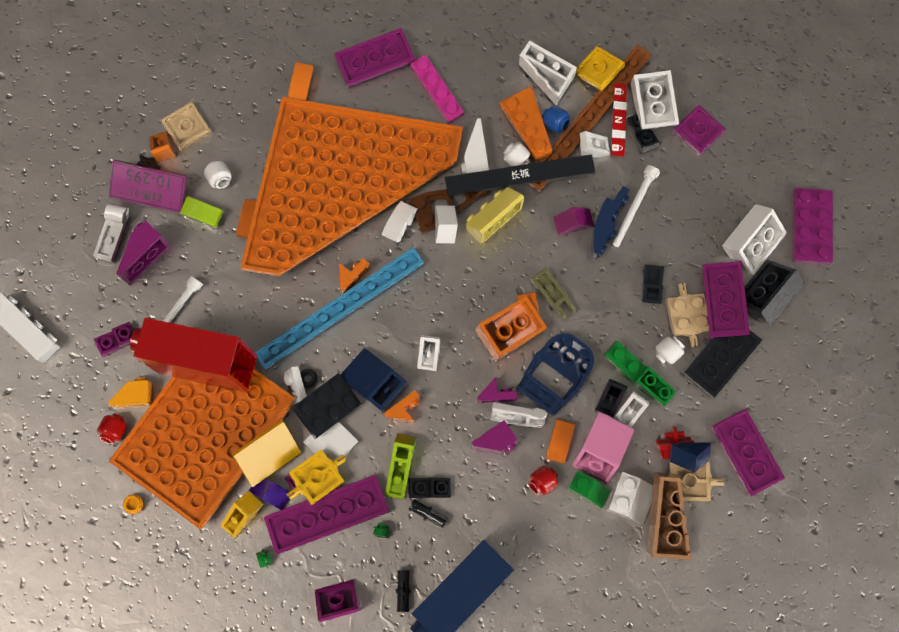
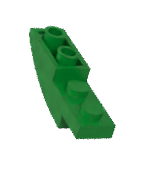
(638, 374)

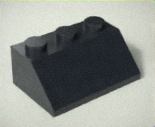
(771, 291)

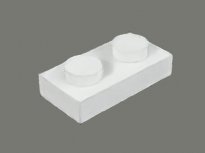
(294, 382)

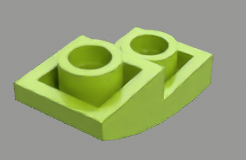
(201, 211)

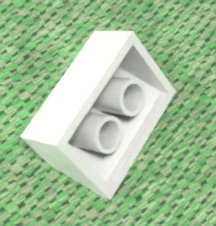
(755, 238)

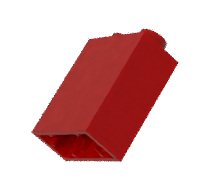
(194, 354)

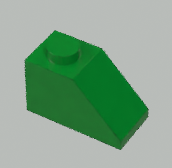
(588, 489)

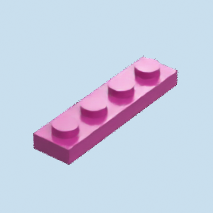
(437, 89)

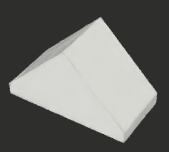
(445, 224)
(428, 352)
(631, 409)

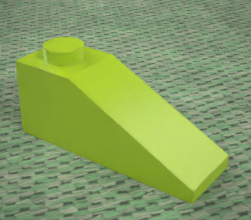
(400, 466)

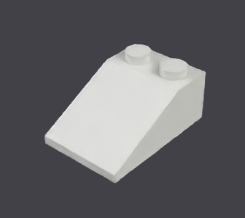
(654, 99)

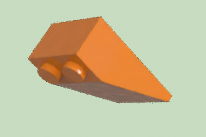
(510, 328)

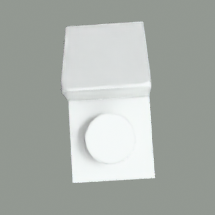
(594, 144)

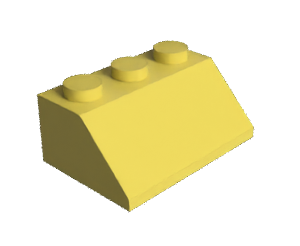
(494, 214)

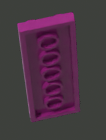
(329, 515)

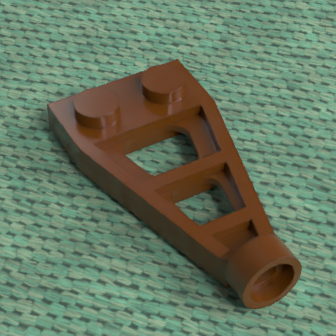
(425, 216)

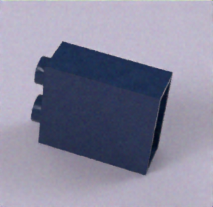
(462, 591)

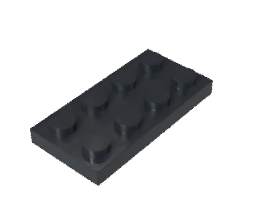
(721, 361)

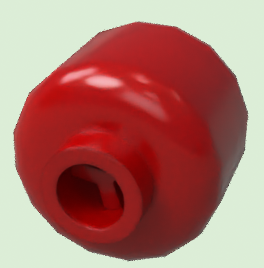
(111, 428)
(543, 480)

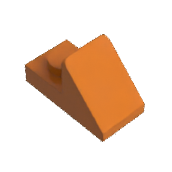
(349, 279)
(398, 411)

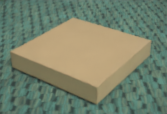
(186, 126)

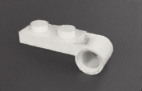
(112, 232)

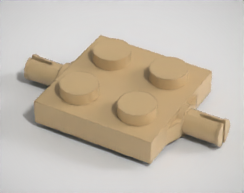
(687, 315)
(696, 485)

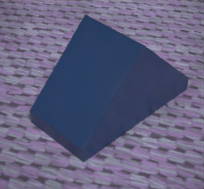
(690, 455)

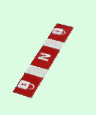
(619, 119)

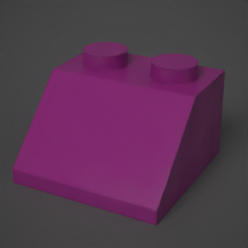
(496, 440)

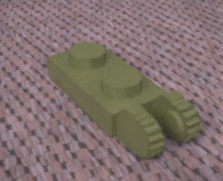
(552, 292)

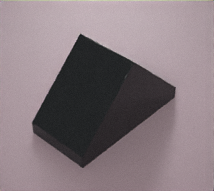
(611, 397)

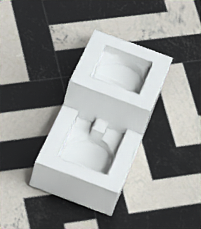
(398, 221)

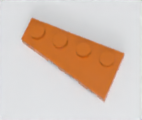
(527, 121)

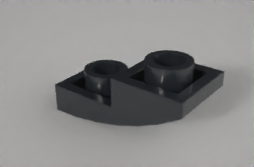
(644, 138)
(429, 488)

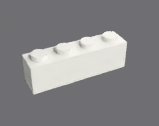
(25, 330)

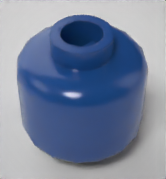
(556, 119)

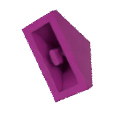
(573, 220)

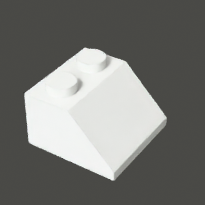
(630, 498)

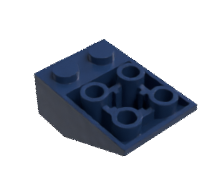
(374, 380)

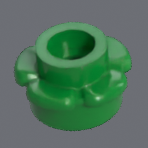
(381, 531)
(263, 558)

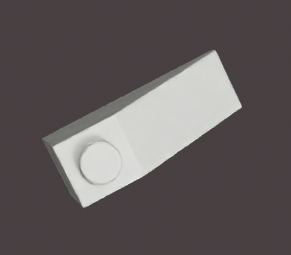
(475, 155)

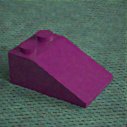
(141, 251)

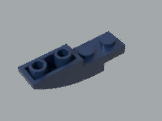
(603, 226)

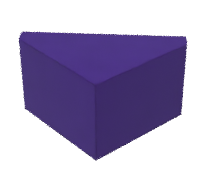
(271, 493)

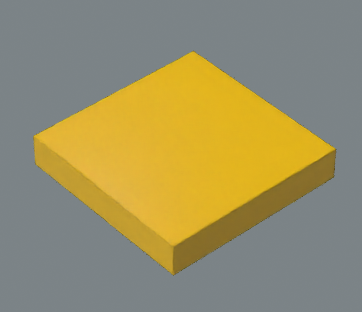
(599, 68)

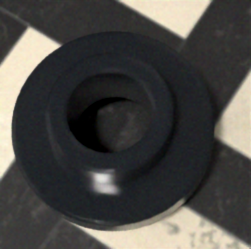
(312, 373)

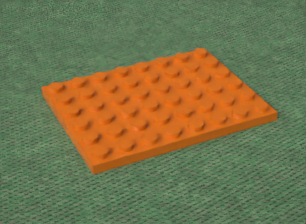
(188, 440)

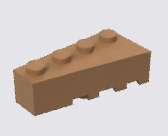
(667, 519)

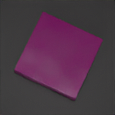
(699, 130)

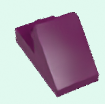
(491, 395)

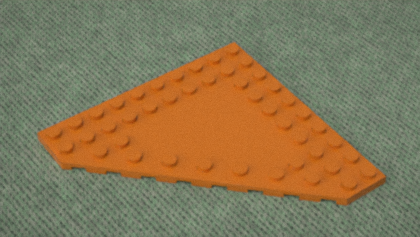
(334, 172)

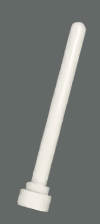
(650, 174)
(192, 286)

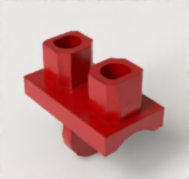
(664, 445)

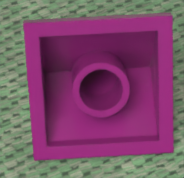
(337, 601)

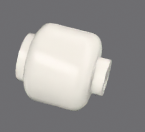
(516, 154)
(217, 174)
(669, 350)

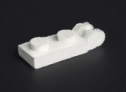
(518, 415)

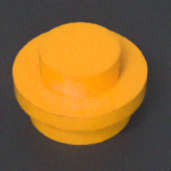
(133, 504)

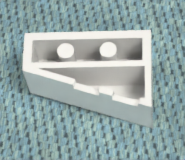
(547, 70)

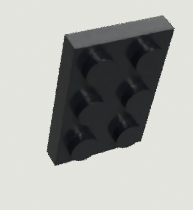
(326, 406)

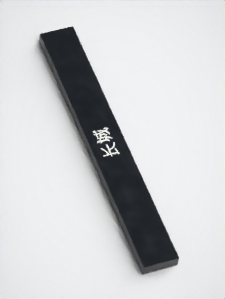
(519, 175)

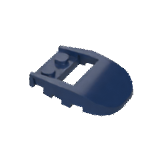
(569, 359)

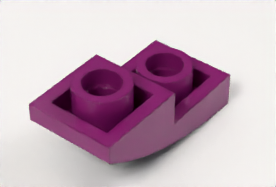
(114, 340)

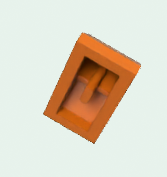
(161, 147)

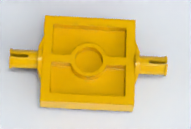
(316, 477)

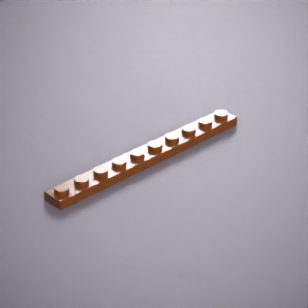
(595, 109)

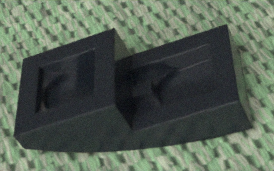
(652, 284)

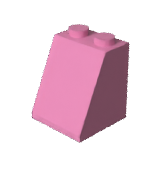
(603, 448)

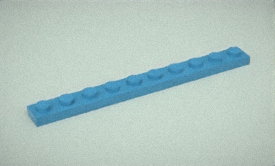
(339, 308)

